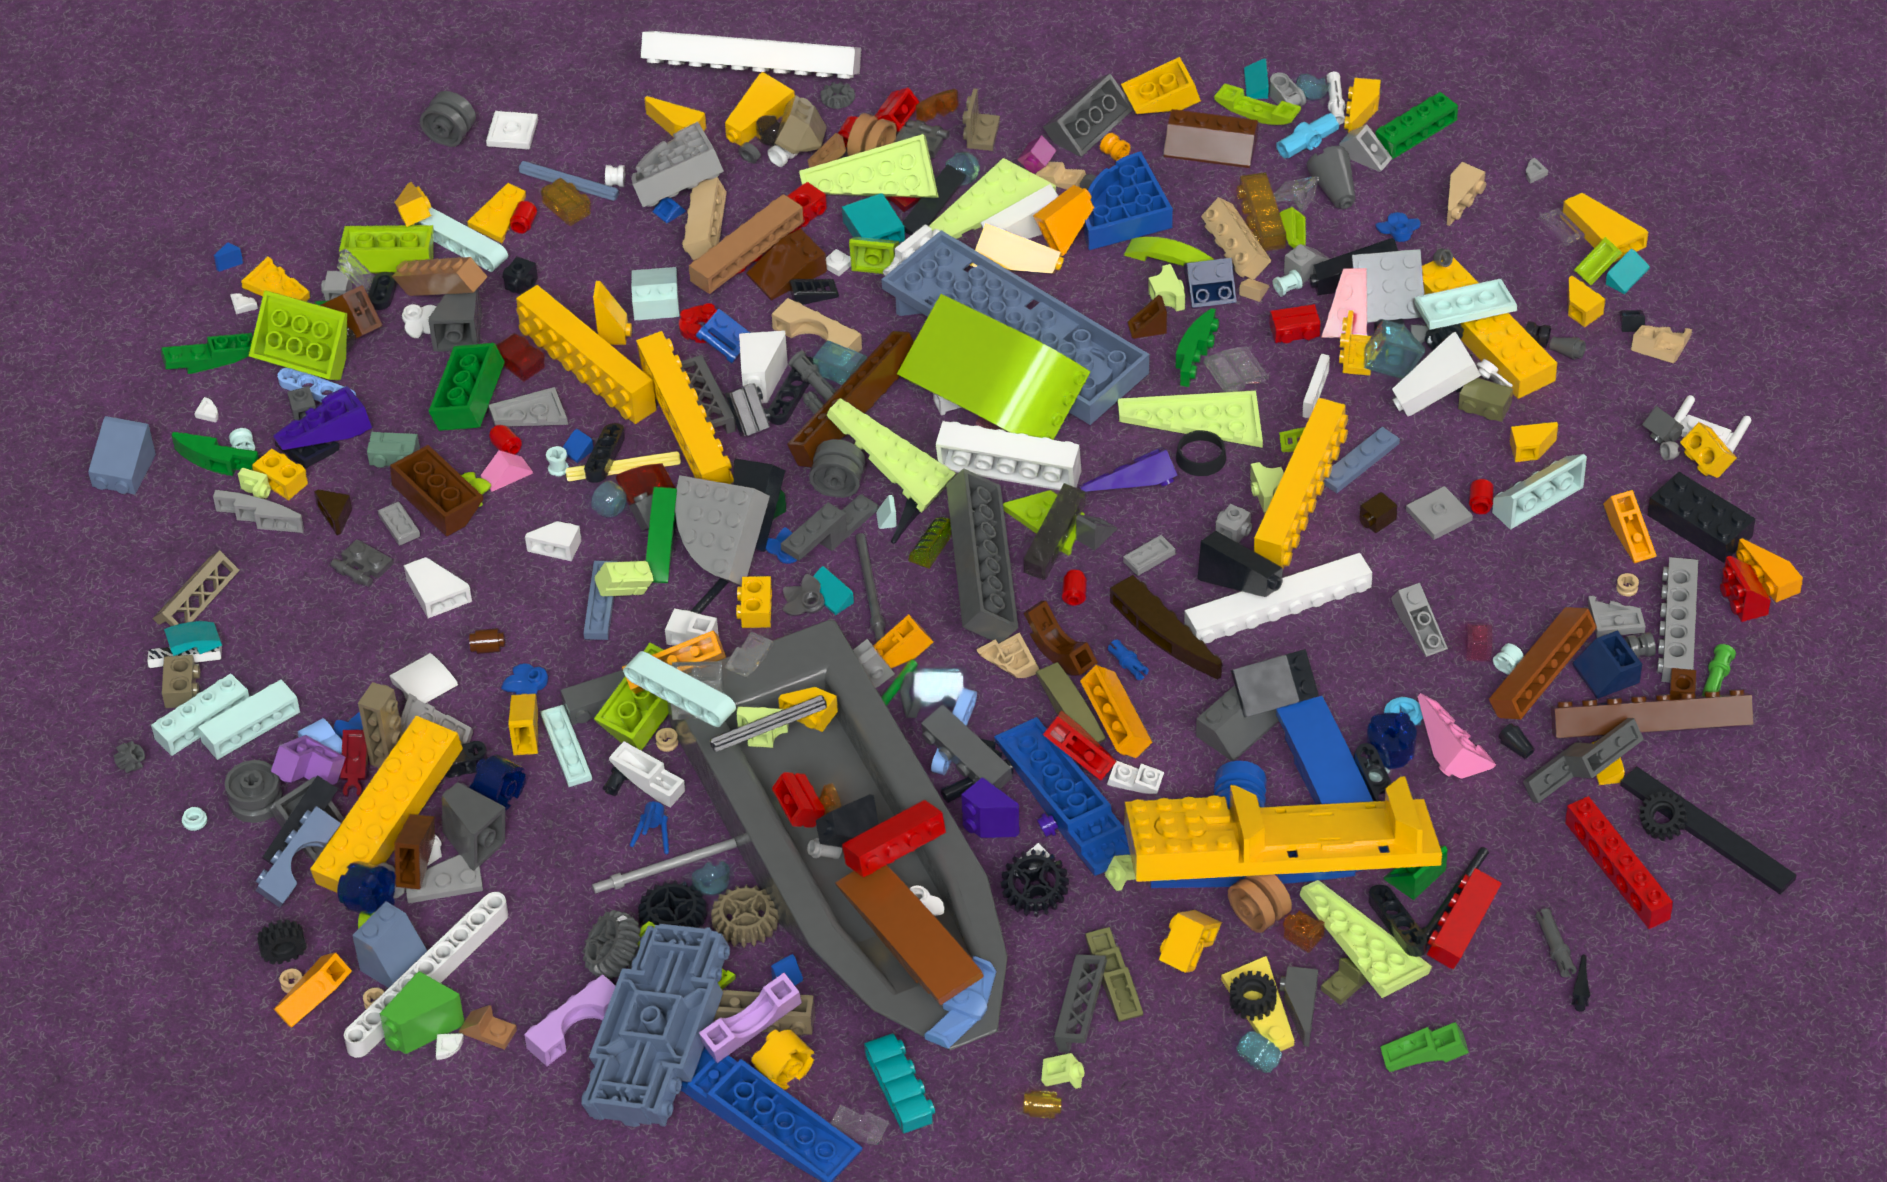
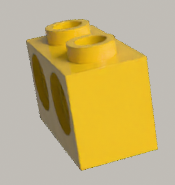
(1710, 448)
(283, 474)
(755, 602)

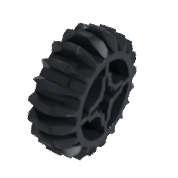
(1043, 866)
(685, 903)

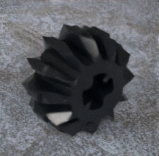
(1436, 336)

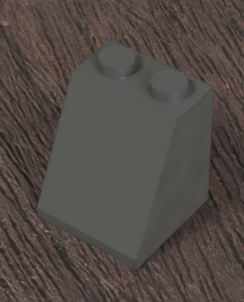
(456, 321)
(472, 824)

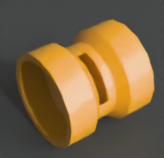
(1114, 146)

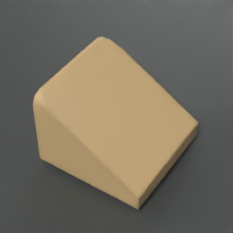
(1253, 289)

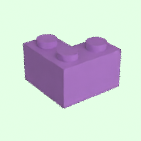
(307, 759)

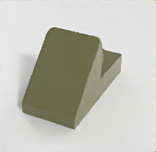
(1344, 981)

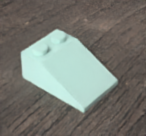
(655, 293)

